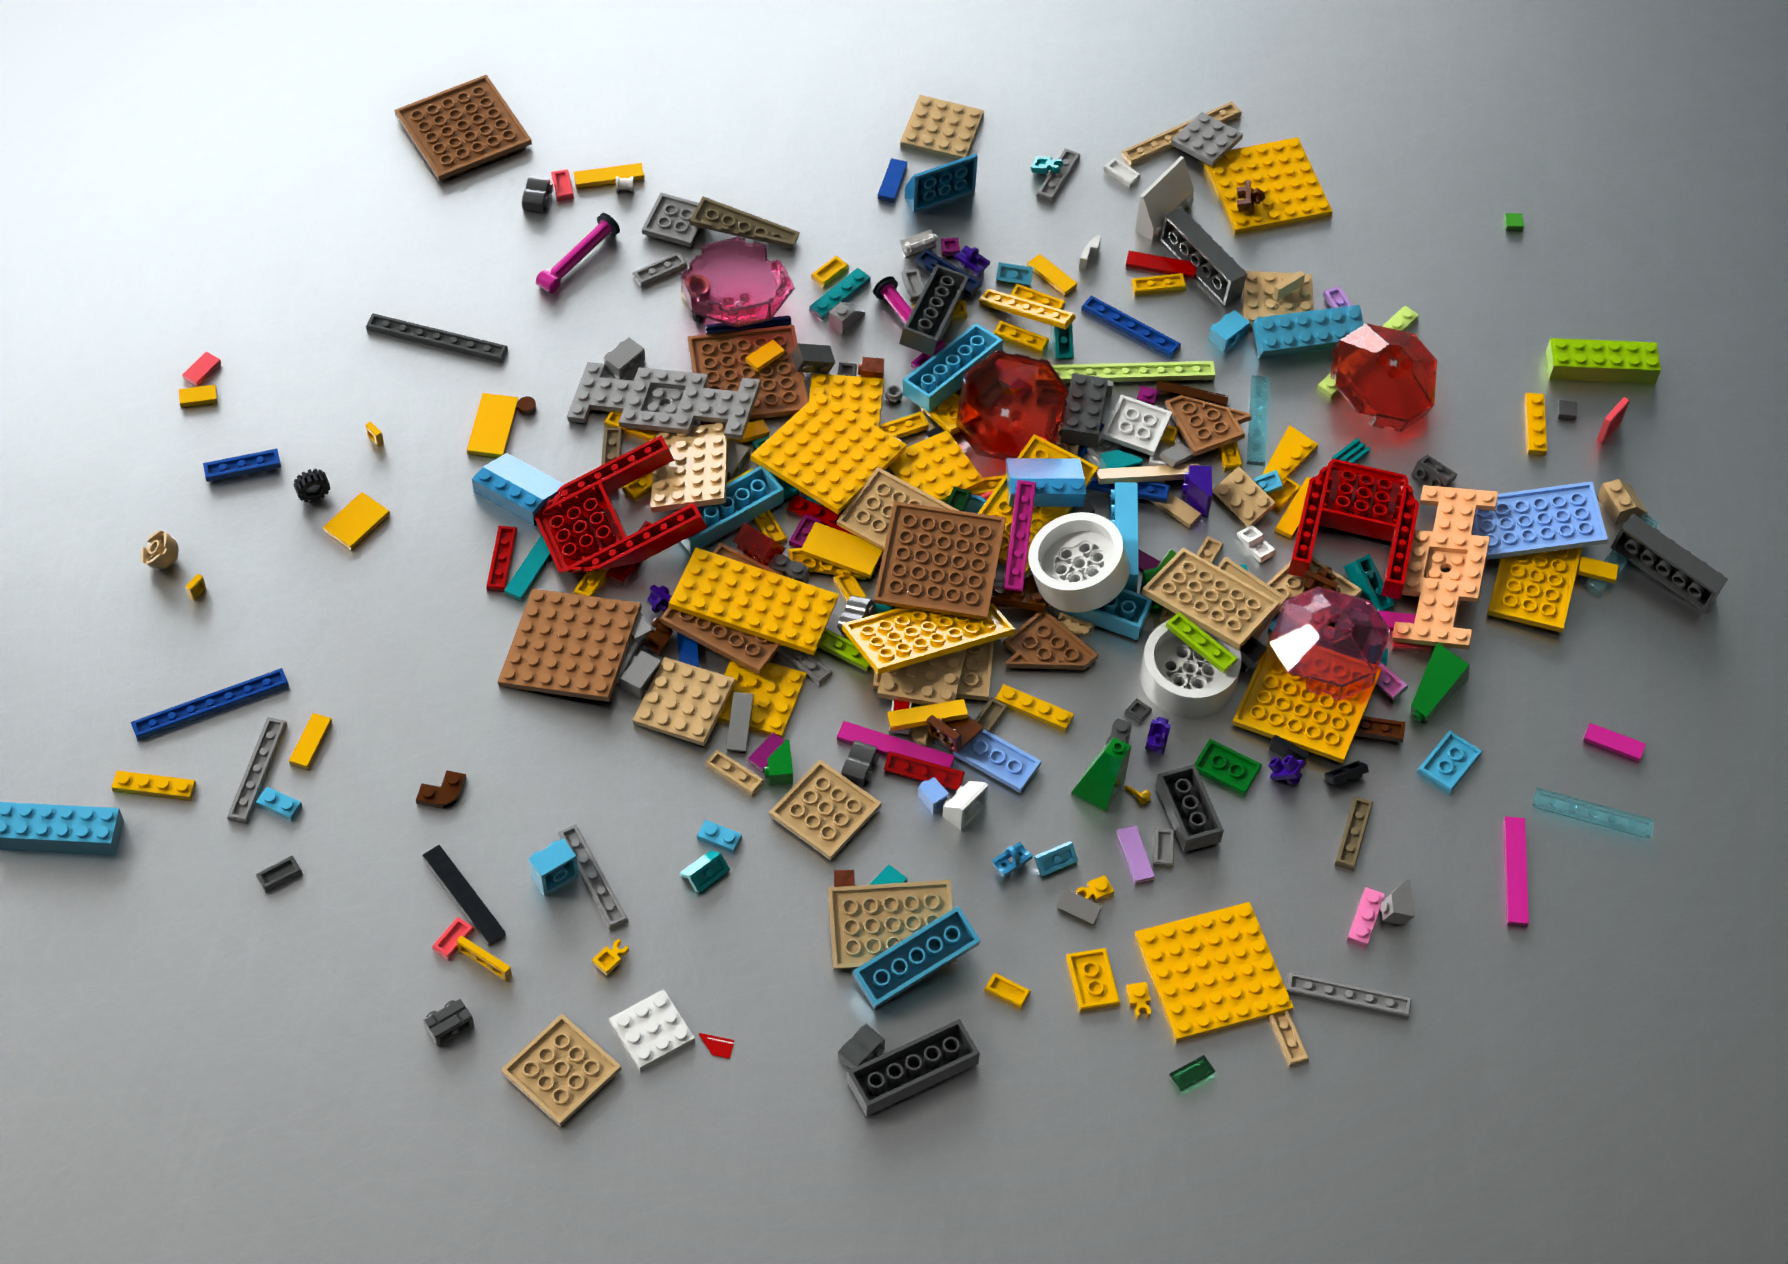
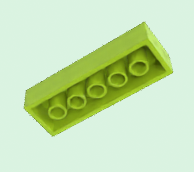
(1603, 360)

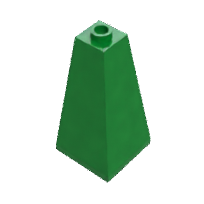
(1439, 683)
(1104, 775)

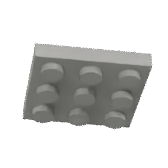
(1206, 139)
(671, 220)

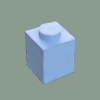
(932, 794)

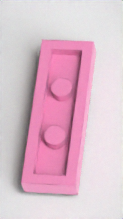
(1365, 917)

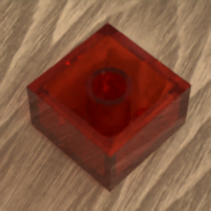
(757, 544)

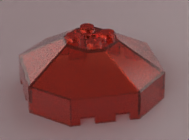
(1014, 383)
(1377, 389)

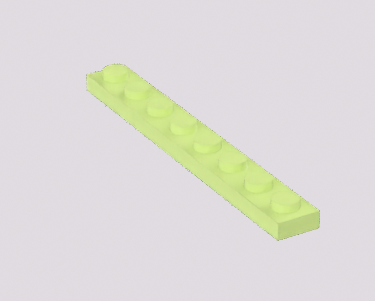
(1400, 321)

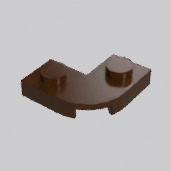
(448, 792)

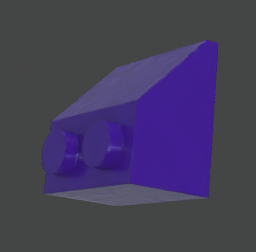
(1198, 488)

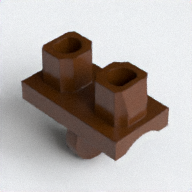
(1251, 196)
(1322, 578)

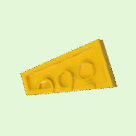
(1290, 453)
(818, 566)

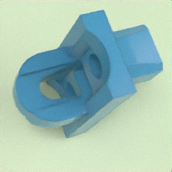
(1020, 857)

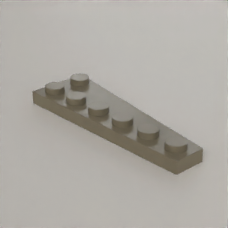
(732, 221)

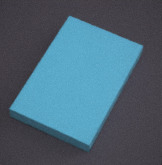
(1449, 761)

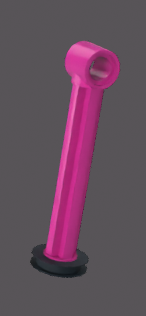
(551, 279)
(887, 289)

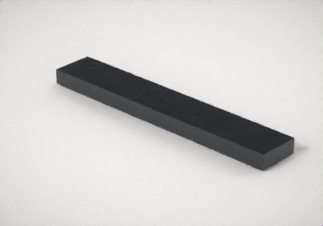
(463, 895)

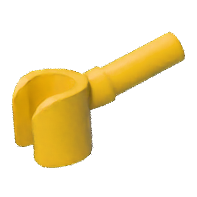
(1142, 797)

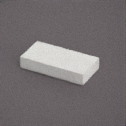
(1122, 172)

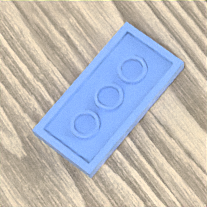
(1000, 760)

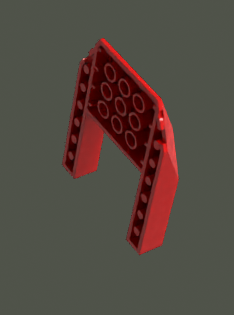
(1361, 503)
(585, 528)

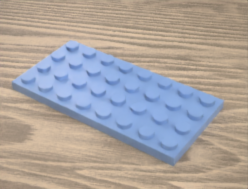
(1542, 521)

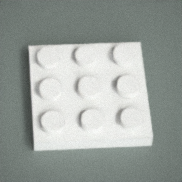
(1137, 425)
(651, 1030)

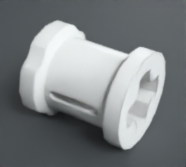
(624, 184)

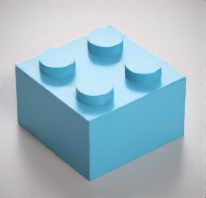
(553, 866)

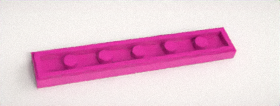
(1019, 536)
(850, 732)
(1516, 871)

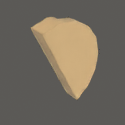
(1076, 625)
(920, 734)

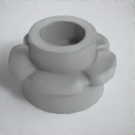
(894, 393)

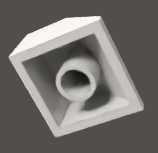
(965, 804)

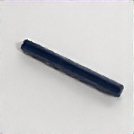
(723, 328)

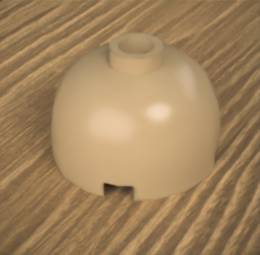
(161, 551)

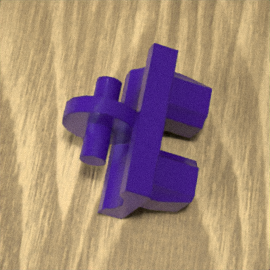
(973, 260)
(659, 598)
(1158, 735)
(1287, 769)

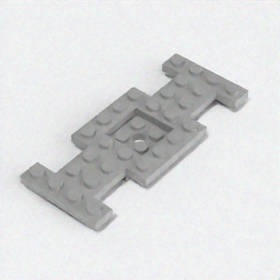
(642, 402)

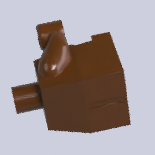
(659, 638)

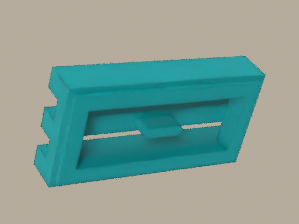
(1360, 446)

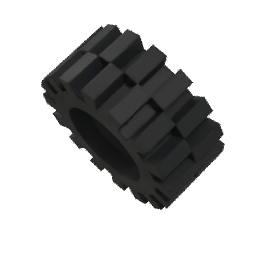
(311, 485)

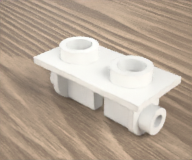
(918, 242)

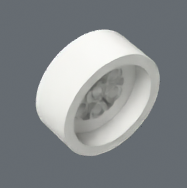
(1079, 562)
(1185, 701)

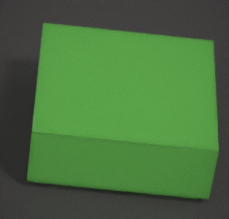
(1513, 221)

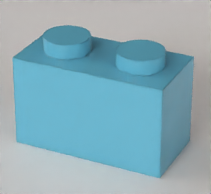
(1228, 330)

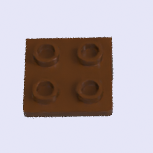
(954, 733)

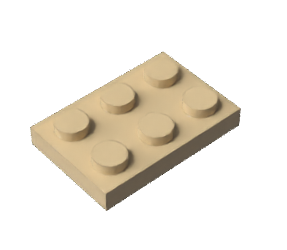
(1244, 497)

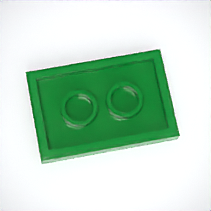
(1227, 767)

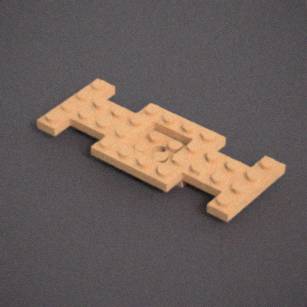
(1450, 547)

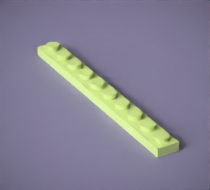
(1141, 371)

